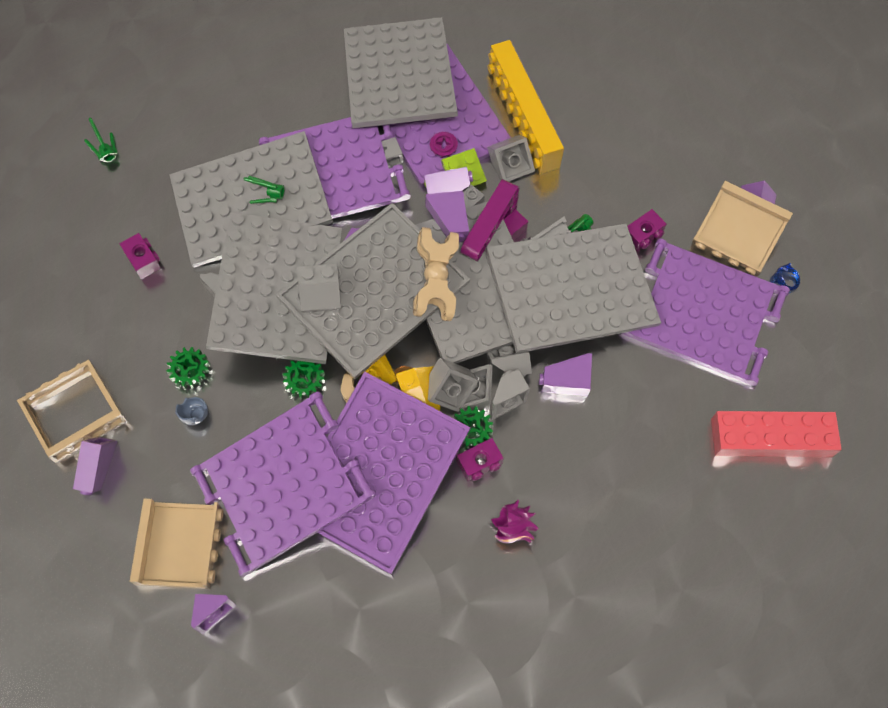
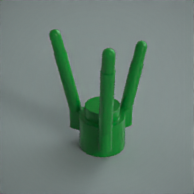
(106, 152)
(275, 191)
(581, 224)

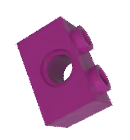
(648, 222)
(145, 264)
(488, 451)

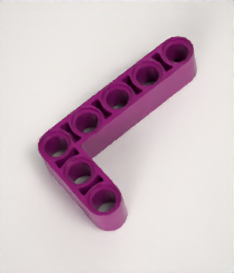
(500, 205)

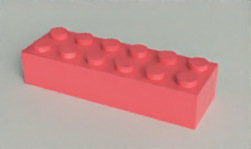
(775, 434)

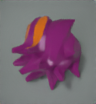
(514, 524)

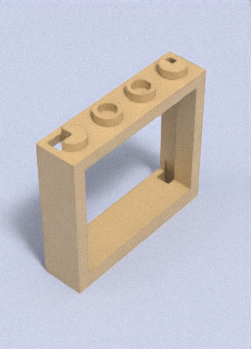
(58, 385)

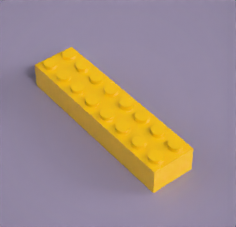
(525, 107)

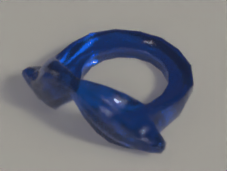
(786, 268)

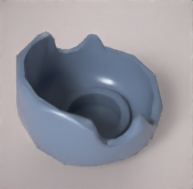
(192, 411)

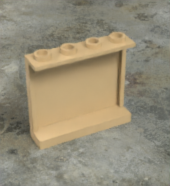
(742, 228)
(176, 545)

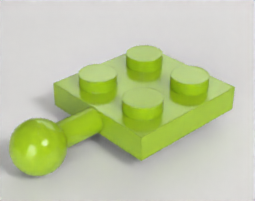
(466, 159)

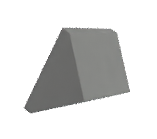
(481, 393)

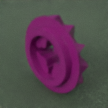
(437, 140)

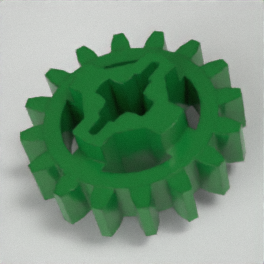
(307, 370)
(189, 374)
(477, 432)

